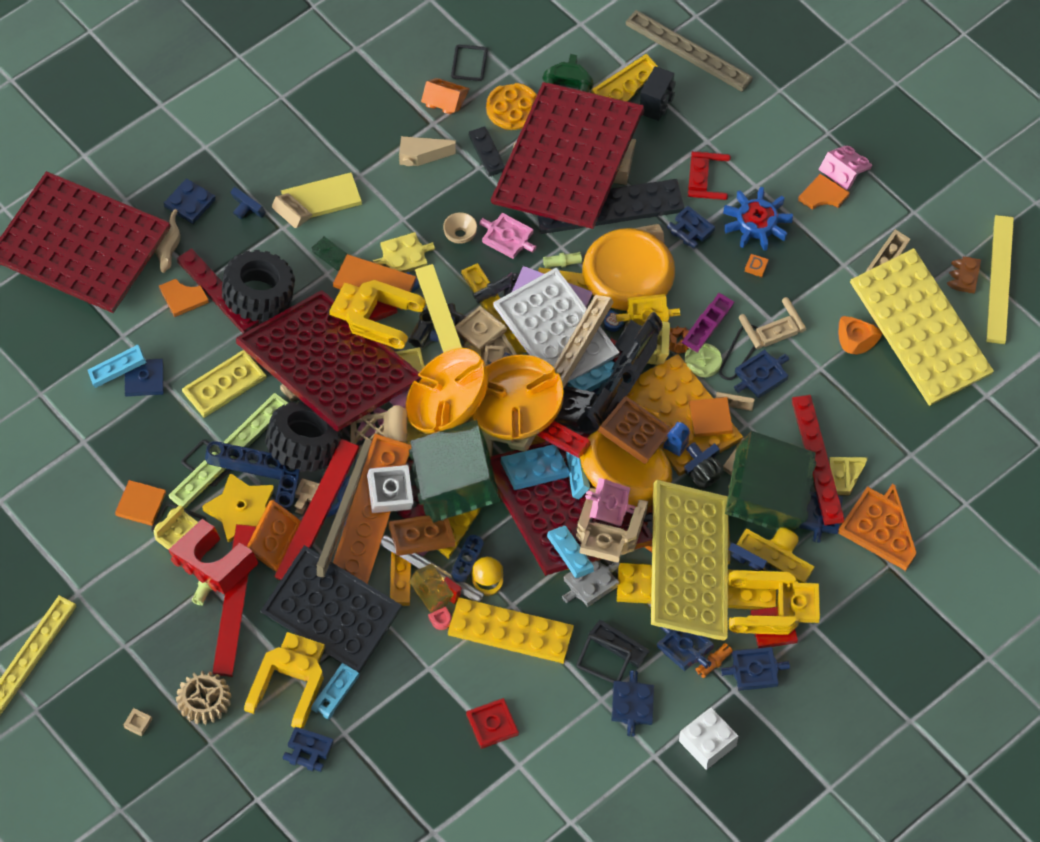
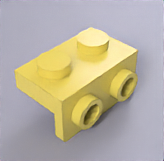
(173, 527)

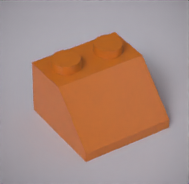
(444, 95)

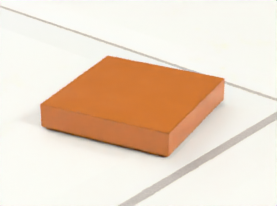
(710, 417)
(140, 502)

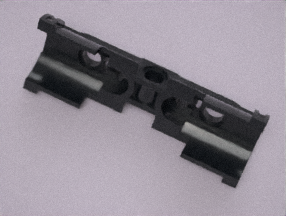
(636, 347)

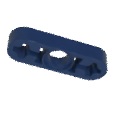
(466, 551)

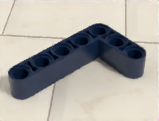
(260, 468)

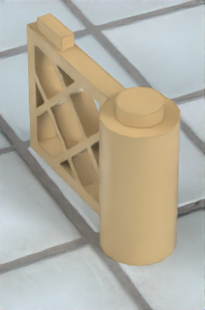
(394, 425)

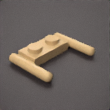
(776, 330)

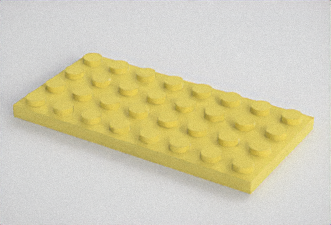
(921, 326)
(689, 561)

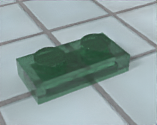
(329, 253)

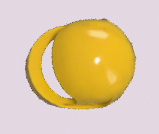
(487, 572)

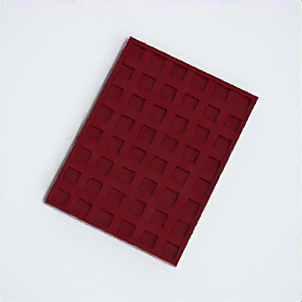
(567, 155)
(80, 241)

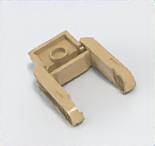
(608, 541)

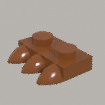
(965, 274)

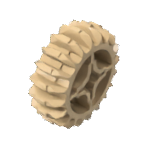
(217, 689)

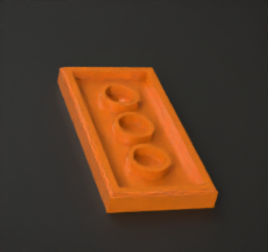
(359, 271)

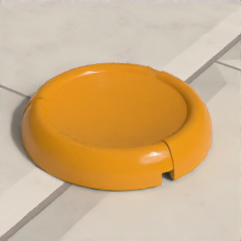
(627, 266)
(448, 391)
(520, 397)
(611, 462)

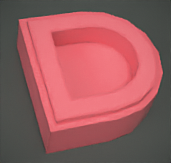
(441, 618)

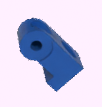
(677, 439)

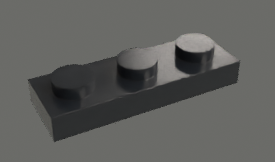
(486, 151)
(610, 634)

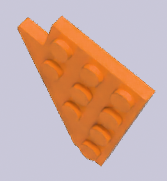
(880, 527)

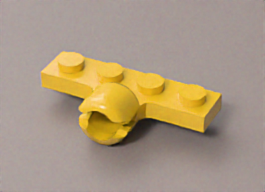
(778, 552)

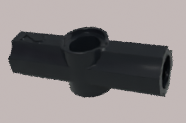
(422, 329)

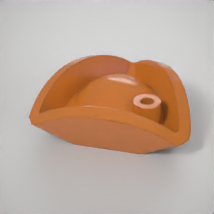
(857, 335)

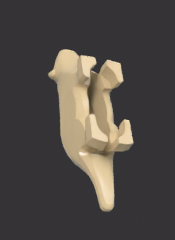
(168, 244)

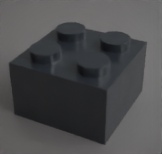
(657, 93)

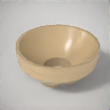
(457, 222)

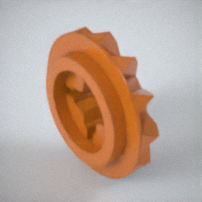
(673, 335)

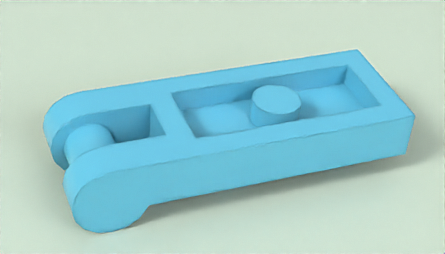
(335, 691)

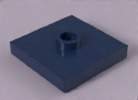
(145, 379)

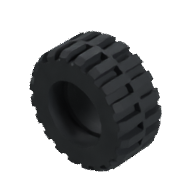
(263, 268)
(297, 451)

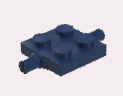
(761, 373)
(815, 521)
(685, 648)
(755, 668)
(632, 703)

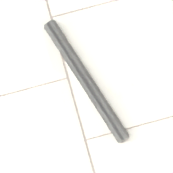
(419, 561)

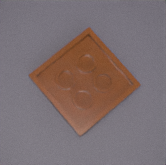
(634, 430)

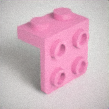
(844, 165)

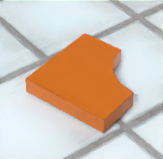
(823, 192)
(181, 297)

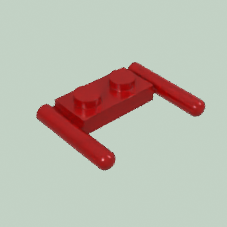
(699, 175)

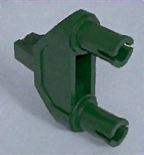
(569, 75)

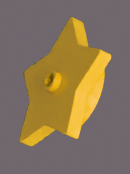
(239, 505)

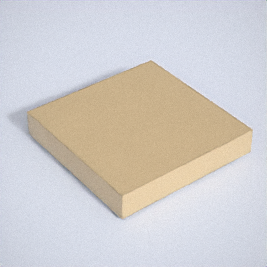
(480, 328)

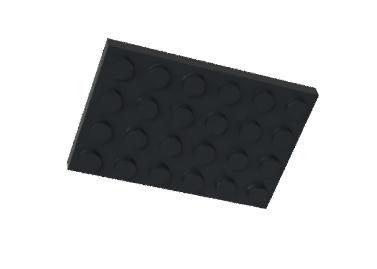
(332, 609)

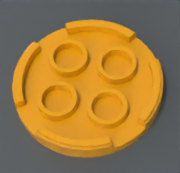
(510, 105)

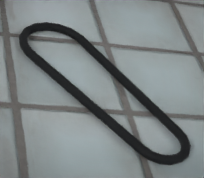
(734, 341)

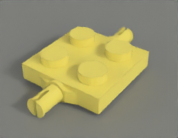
(404, 253)

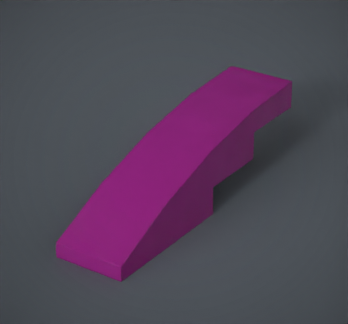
(708, 322)

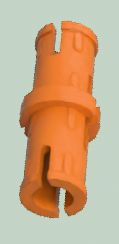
(716, 659)

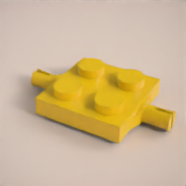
(641, 307)

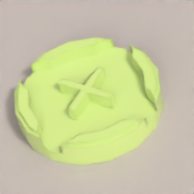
(705, 362)

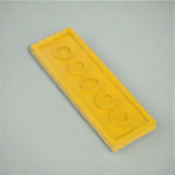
(510, 630)

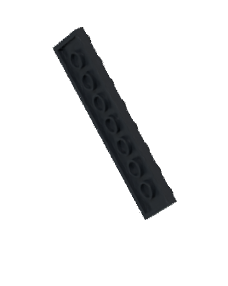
(628, 204)

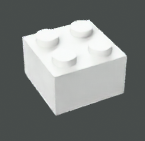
(390, 489)
(708, 738)

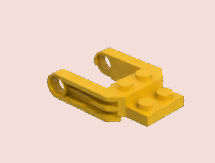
(358, 303)
(795, 602)
(295, 658)

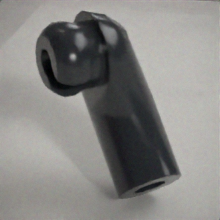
(512, 279)
(458, 316)

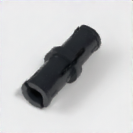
(491, 289)

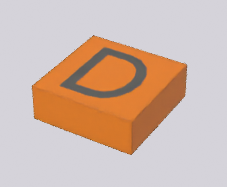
(756, 265)

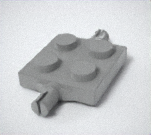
(593, 585)

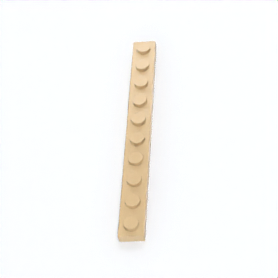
(575, 349)

